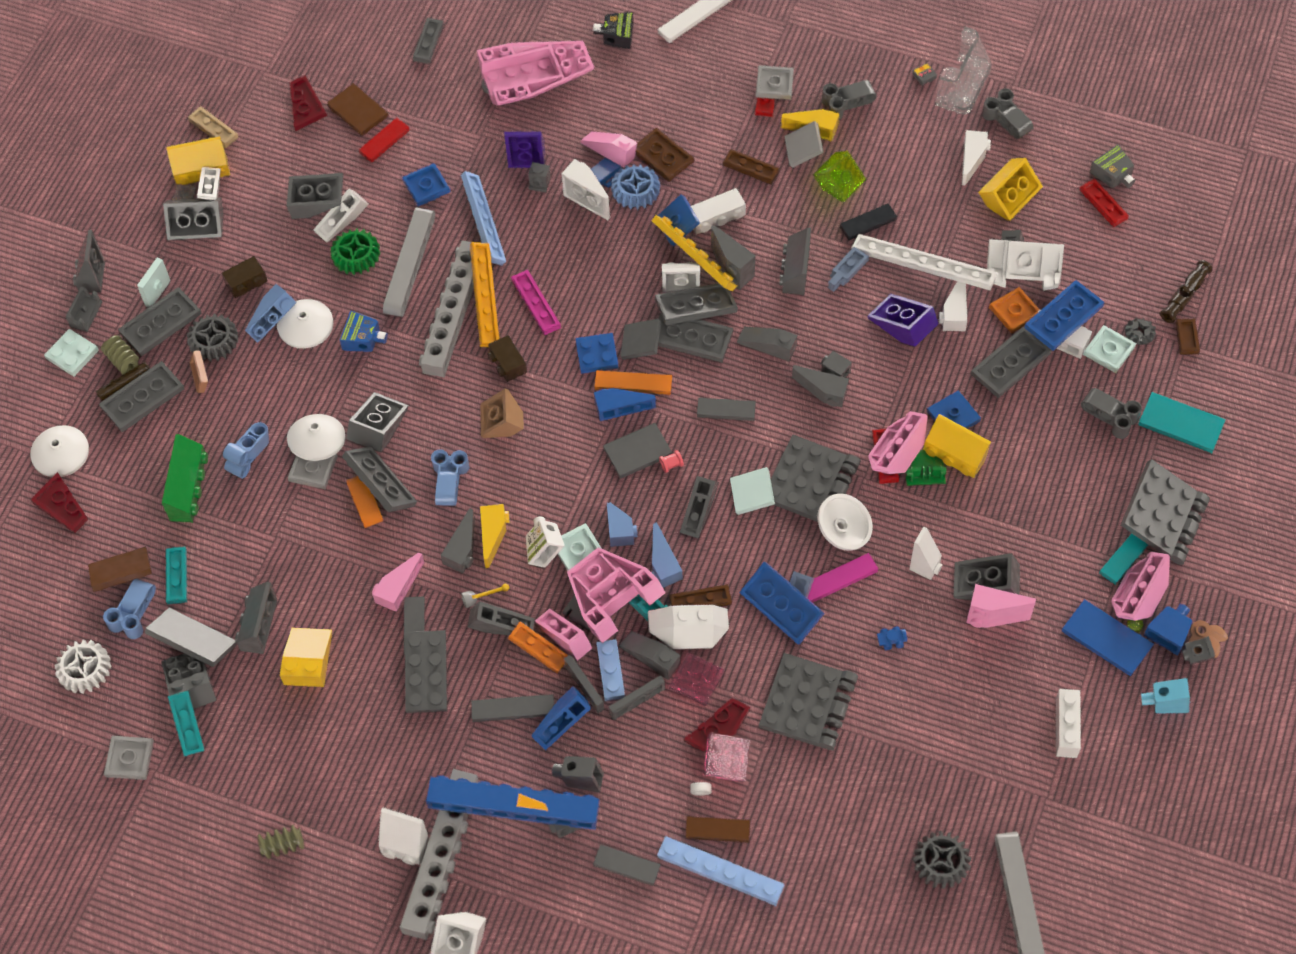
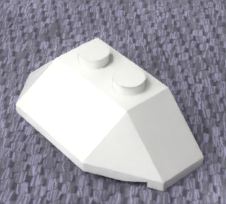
(689, 625)

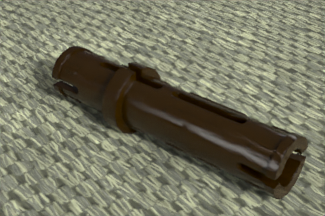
(115, 385)

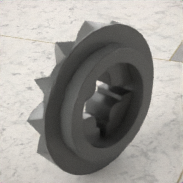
(1136, 336)

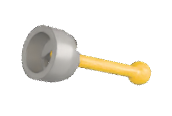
(470, 598)

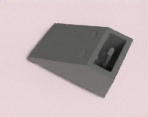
(189, 674)

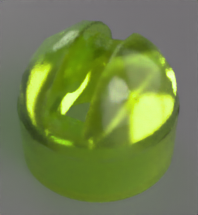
(1137, 627)

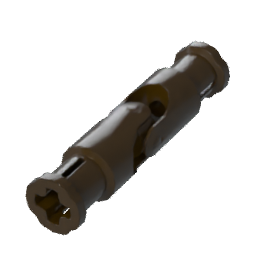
(1192, 283)

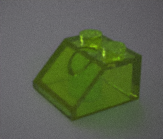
(840, 176)

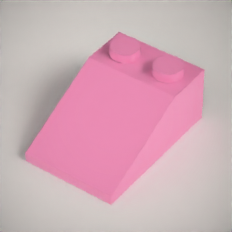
(997, 607)

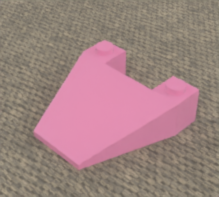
(606, 584)

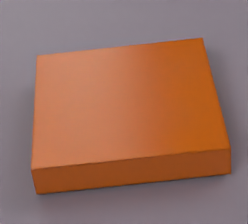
(1014, 309)

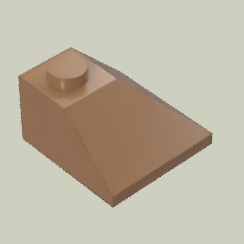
(501, 416)

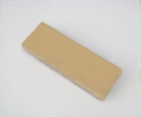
(213, 126)

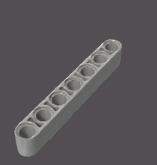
(408, 262)
(1018, 893)

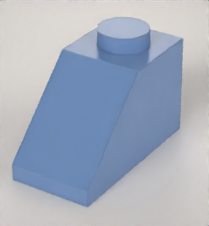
(620, 527)

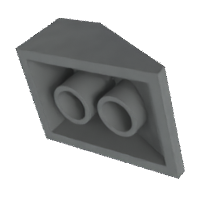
(313, 194)
(732, 257)
(89, 265)
(376, 422)
(995, 572)

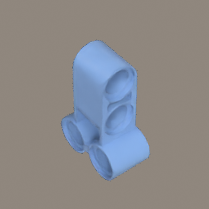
(246, 449)
(448, 475)
(130, 609)

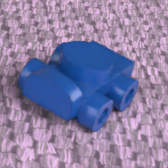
(893, 636)

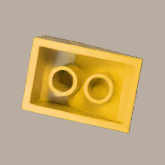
(306, 657)

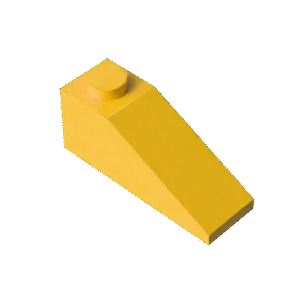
(827, 121)
(493, 530)

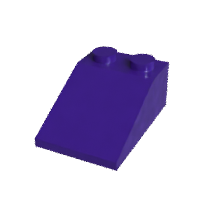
(524, 149)
(904, 319)

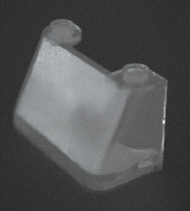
(961, 87)

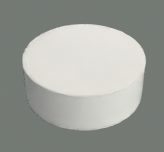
(700, 788)

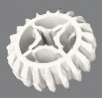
(71, 665)

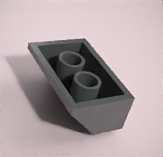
(193, 218)
(796, 263)
(256, 619)

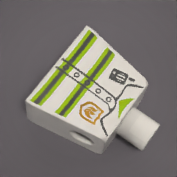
(543, 542)

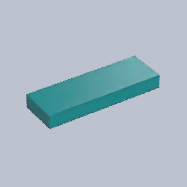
(1123, 559)
(176, 575)
(186, 723)

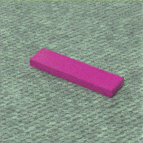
(536, 302)
(842, 577)

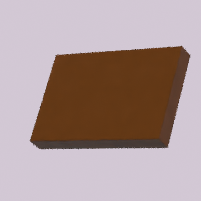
(357, 109)
(663, 154)
(119, 569)

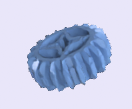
(646, 183)

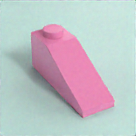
(612, 146)
(397, 583)
(564, 634)

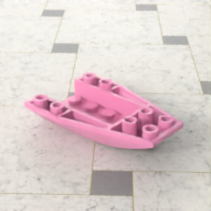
(531, 68)

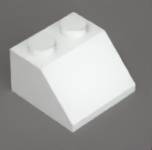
(680, 276)

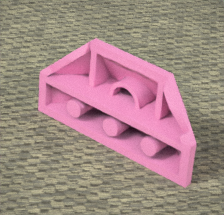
(899, 444)
(1142, 587)

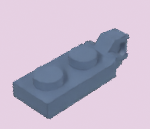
(847, 268)

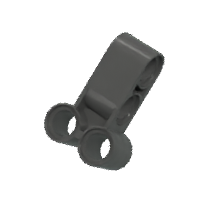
(848, 96)
(1007, 114)
(1112, 411)

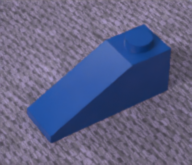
(617, 402)
(561, 717)

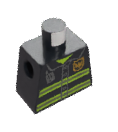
(616, 30)

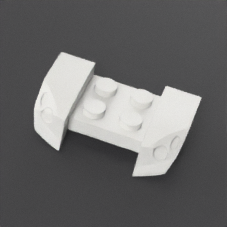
(1026, 262)

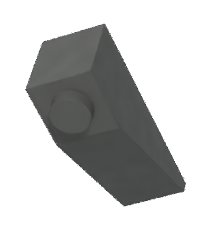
(769, 341)
(825, 386)
(699, 506)
(459, 550)
(496, 620)
(652, 654)

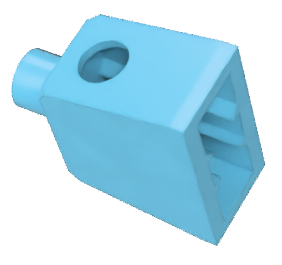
(1168, 696)

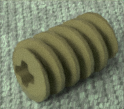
(120, 354)
(280, 842)

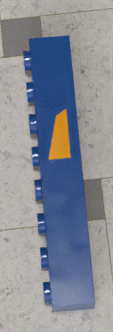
(513, 803)

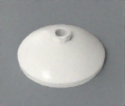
(309, 330)
(316, 437)
(65, 457)
(850, 516)

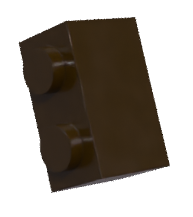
(244, 277)
(507, 358)

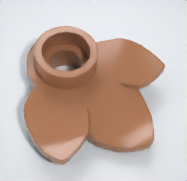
(1214, 632)

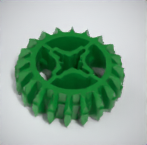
(355, 251)

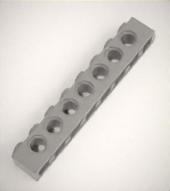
(438, 364)
(422, 927)

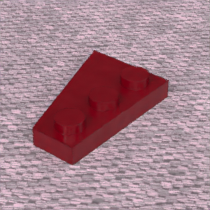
(305, 103)
(60, 504)
(724, 722)

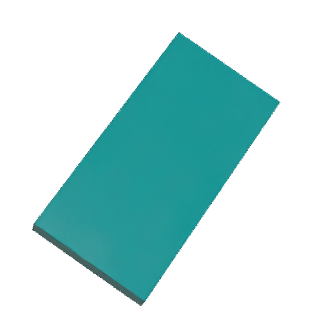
(1181, 422)

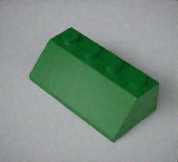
(184, 479)

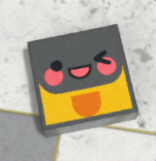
(924, 74)

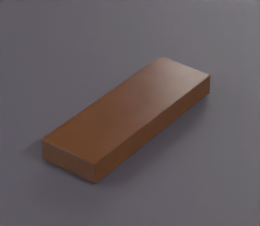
(751, 166)
(715, 595)
(717, 829)

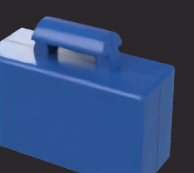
(605, 170)

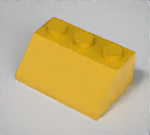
(190, 157)
(1011, 188)
(956, 446)

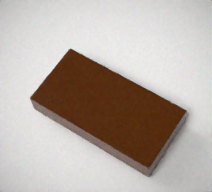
(1187, 336)

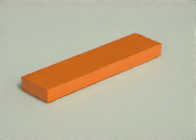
(634, 382)

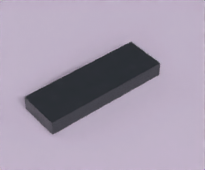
(868, 221)

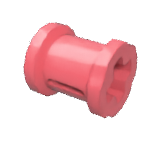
(671, 461)

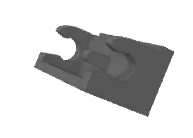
(83, 310)

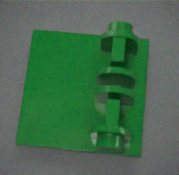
(926, 470)

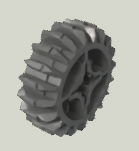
(218, 342)
(928, 871)

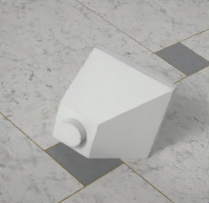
(458, 934)

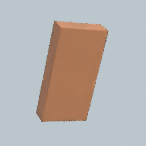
(198, 372)

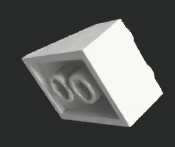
(584, 188)
(402, 837)

